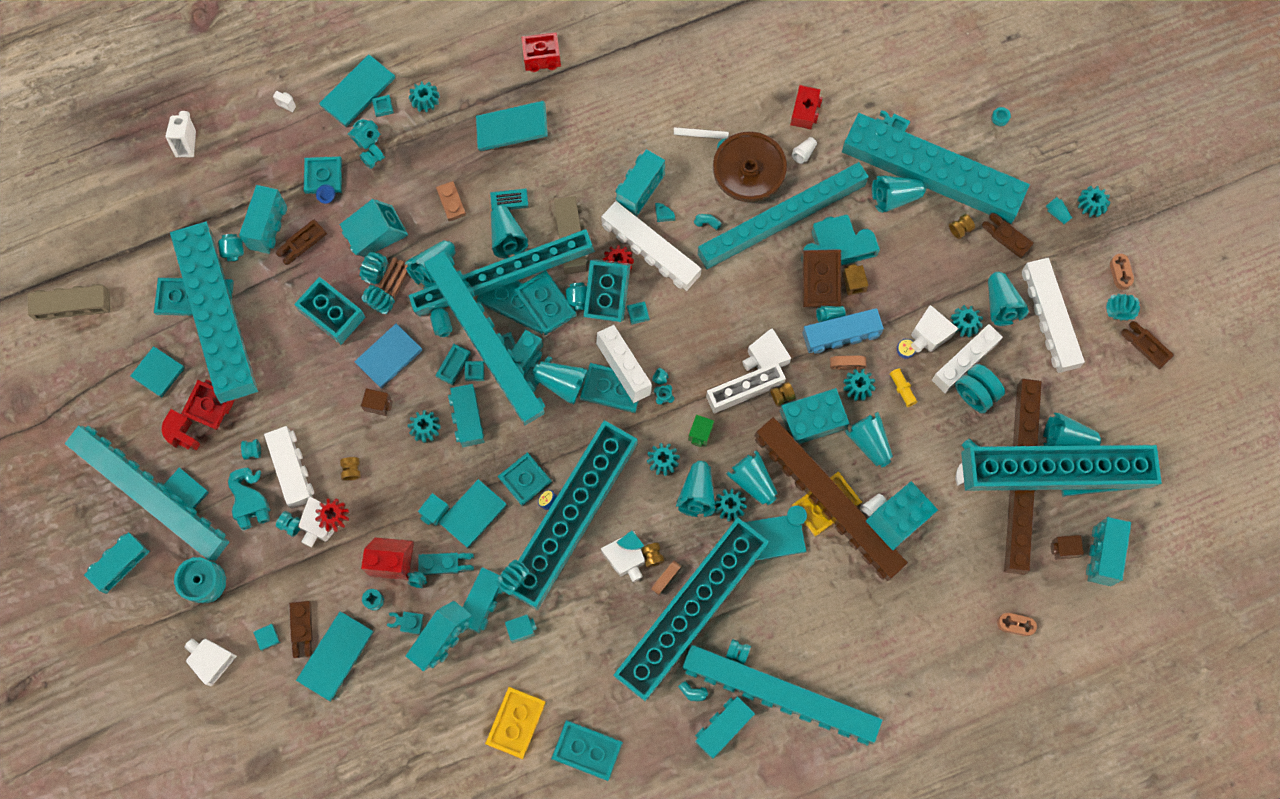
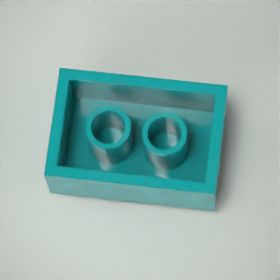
(641, 182)
(263, 219)
(607, 290)
(330, 310)
(814, 416)
(901, 515)
(1108, 551)
(439, 636)

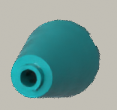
(896, 191)
(506, 234)
(416, 266)
(1004, 300)
(561, 379)
(1067, 432)
(871, 439)
(754, 478)
(697, 491)

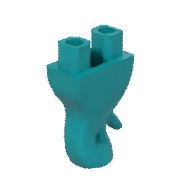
(247, 501)

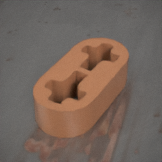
(1125, 269)
(848, 362)
(666, 577)
(1016, 629)

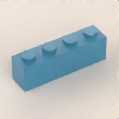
(842, 331)

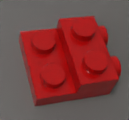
(541, 52)
(204, 405)

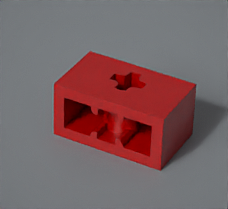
(805, 98)

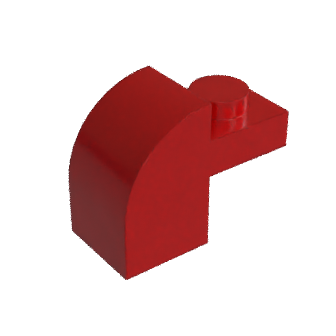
(175, 428)

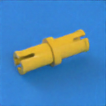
(903, 387)

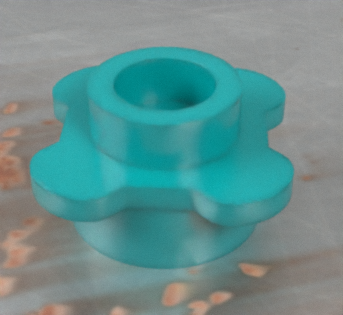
(662, 399)
(416, 579)

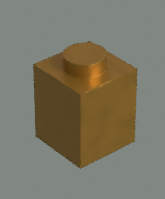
(855, 279)

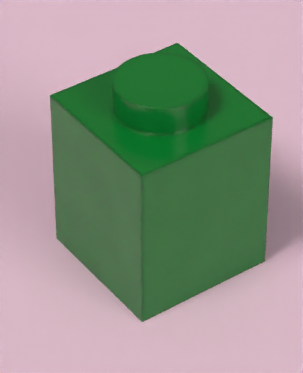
(700, 431)

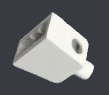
(181, 135)
(932, 331)
(766, 351)
(311, 526)
(624, 560)
(208, 660)

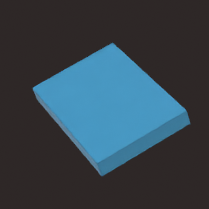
(388, 355)

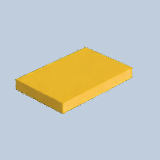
(815, 520)
(515, 722)

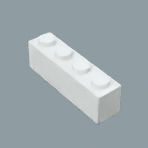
(967, 358)
(623, 363)
(745, 387)
(289, 467)

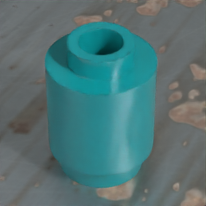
(441, 322)

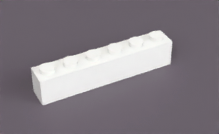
(651, 246)
(1052, 315)

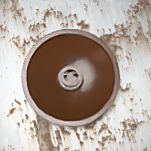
(749, 166)

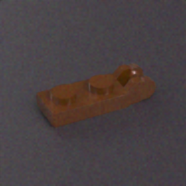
(1008, 235)
(301, 241)
(1147, 345)
(301, 627)

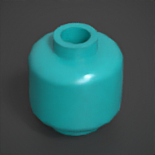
(231, 247)
(576, 295)

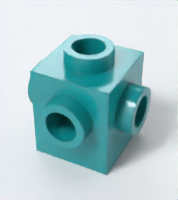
(364, 133)

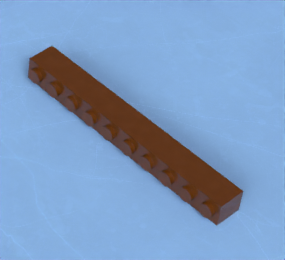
(829, 498)
(1022, 501)

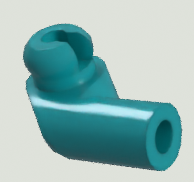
(709, 219)
(693, 694)

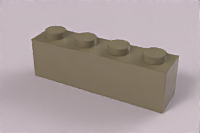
(569, 223)
(68, 302)

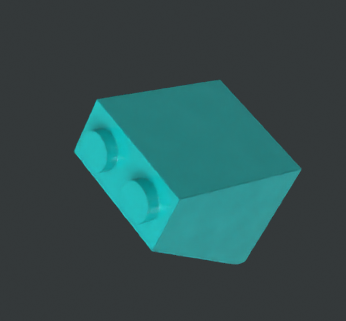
(373, 228)

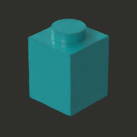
(433, 510)
(520, 628)

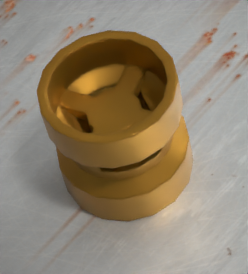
(960, 227)
(783, 394)
(350, 468)
(652, 555)

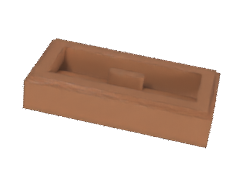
(400, 264)

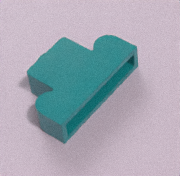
(839, 234)

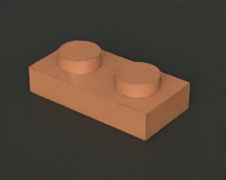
(451, 201)

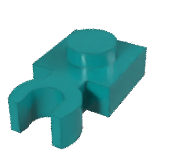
(894, 121)
(409, 623)

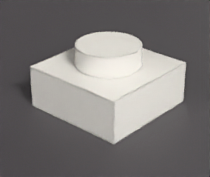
(284, 100)

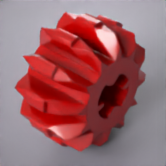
(616, 254)
(324, 519)

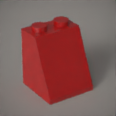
(388, 558)

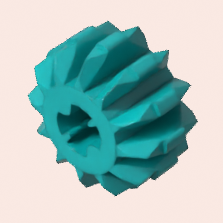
(424, 96)
(1089, 206)
(373, 268)
(378, 299)
(1123, 307)
(969, 315)
(866, 385)
(416, 424)
(671, 459)
(736, 501)
(512, 577)

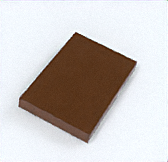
(821, 277)

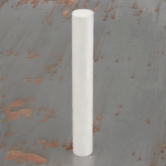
(700, 133)

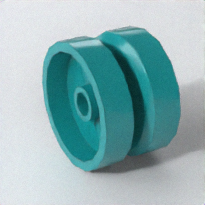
(980, 388)
(200, 580)

